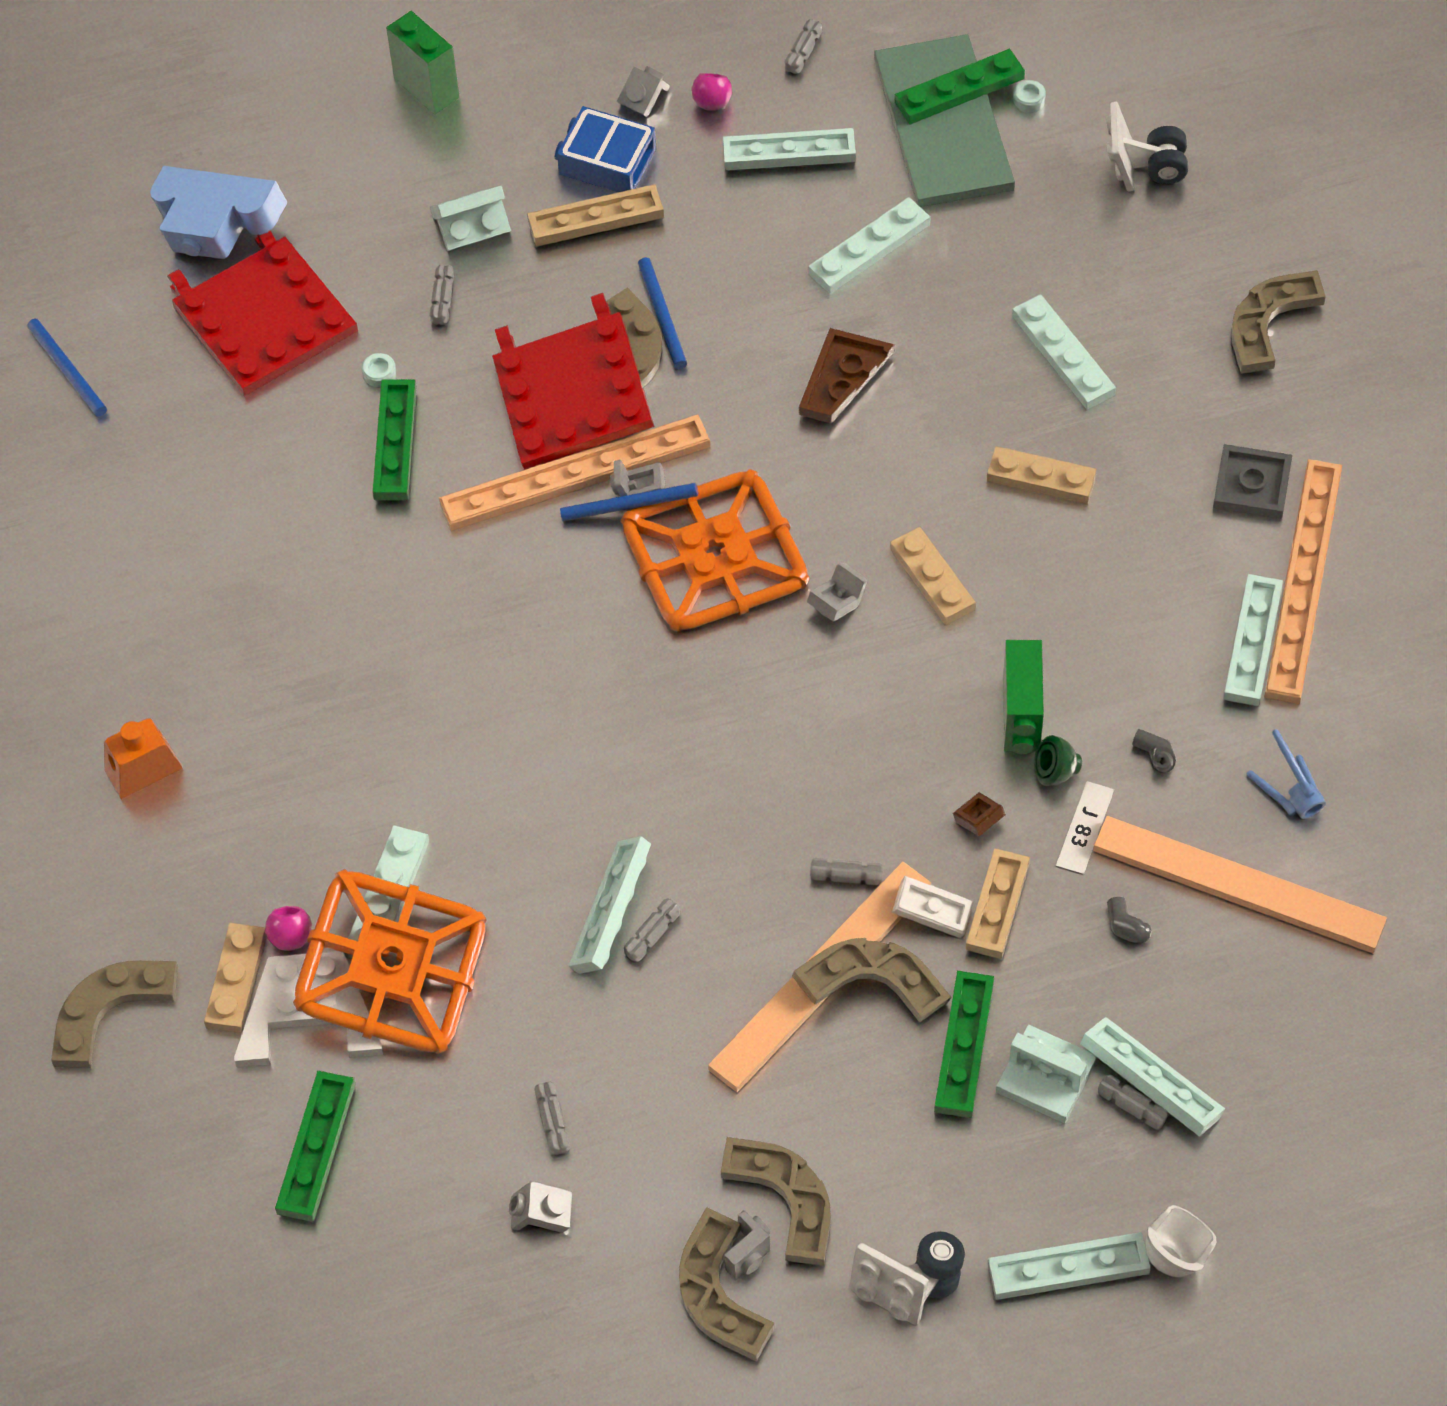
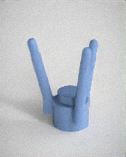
(1305, 796)

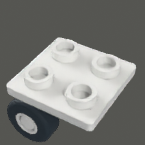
(1161, 154)
(906, 1288)

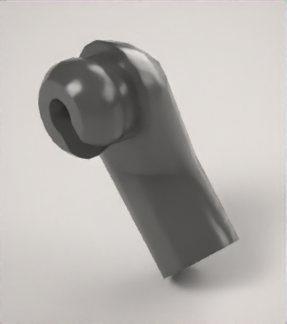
(1158, 748)
(1125, 925)

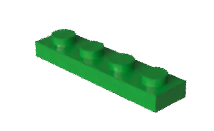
(959, 86)
(394, 439)
(964, 1044)
(315, 1146)

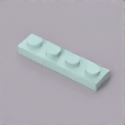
(789, 149)
(869, 245)
(1064, 352)
(1253, 640)
(398, 865)
(609, 905)
(1152, 1076)
(1068, 1266)

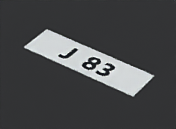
(1085, 827)

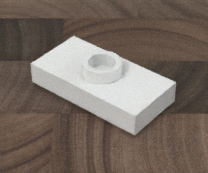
(932, 907)

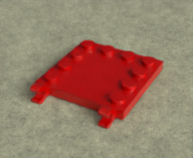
(262, 314)
(572, 388)

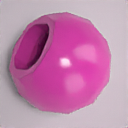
(711, 91)
(288, 927)

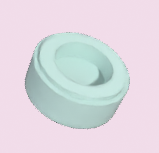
(1029, 96)
(378, 367)

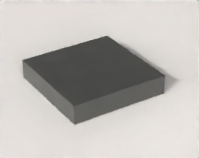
(1252, 481)

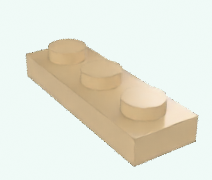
(1041, 475)
(932, 575)
(997, 903)
(235, 978)

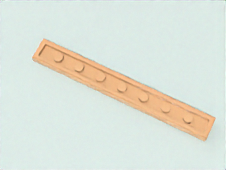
(572, 472)
(1303, 582)
(1240, 884)
(791, 1005)

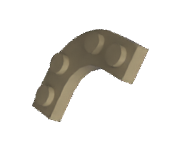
(1261, 306)
(642, 332)
(876, 961)
(100, 993)
(796, 1182)
(705, 1297)

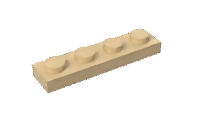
(595, 215)

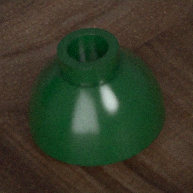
(1055, 761)

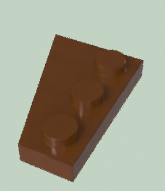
(841, 372)

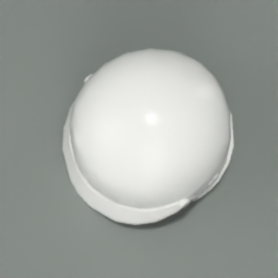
(1178, 1242)

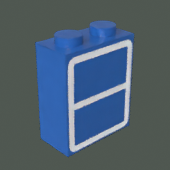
(605, 150)

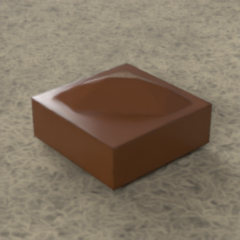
(979, 814)

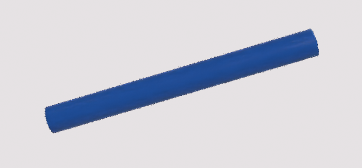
(662, 313)
(67, 367)
(629, 501)

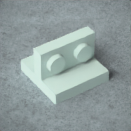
(472, 217)
(1045, 1073)

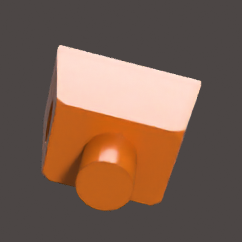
(138, 757)

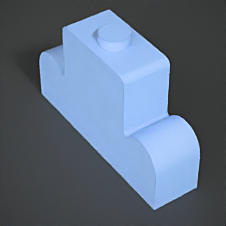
(210, 209)

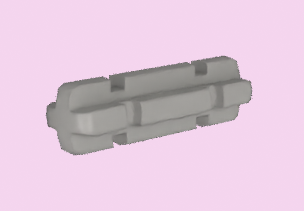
(803, 46)
(441, 295)
(846, 871)
(651, 930)
(1132, 1102)
(551, 1118)

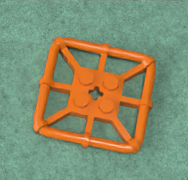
(706, 569)
(370, 972)

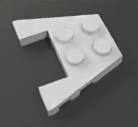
(275, 1007)

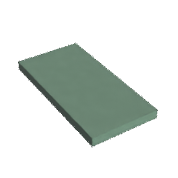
(956, 150)

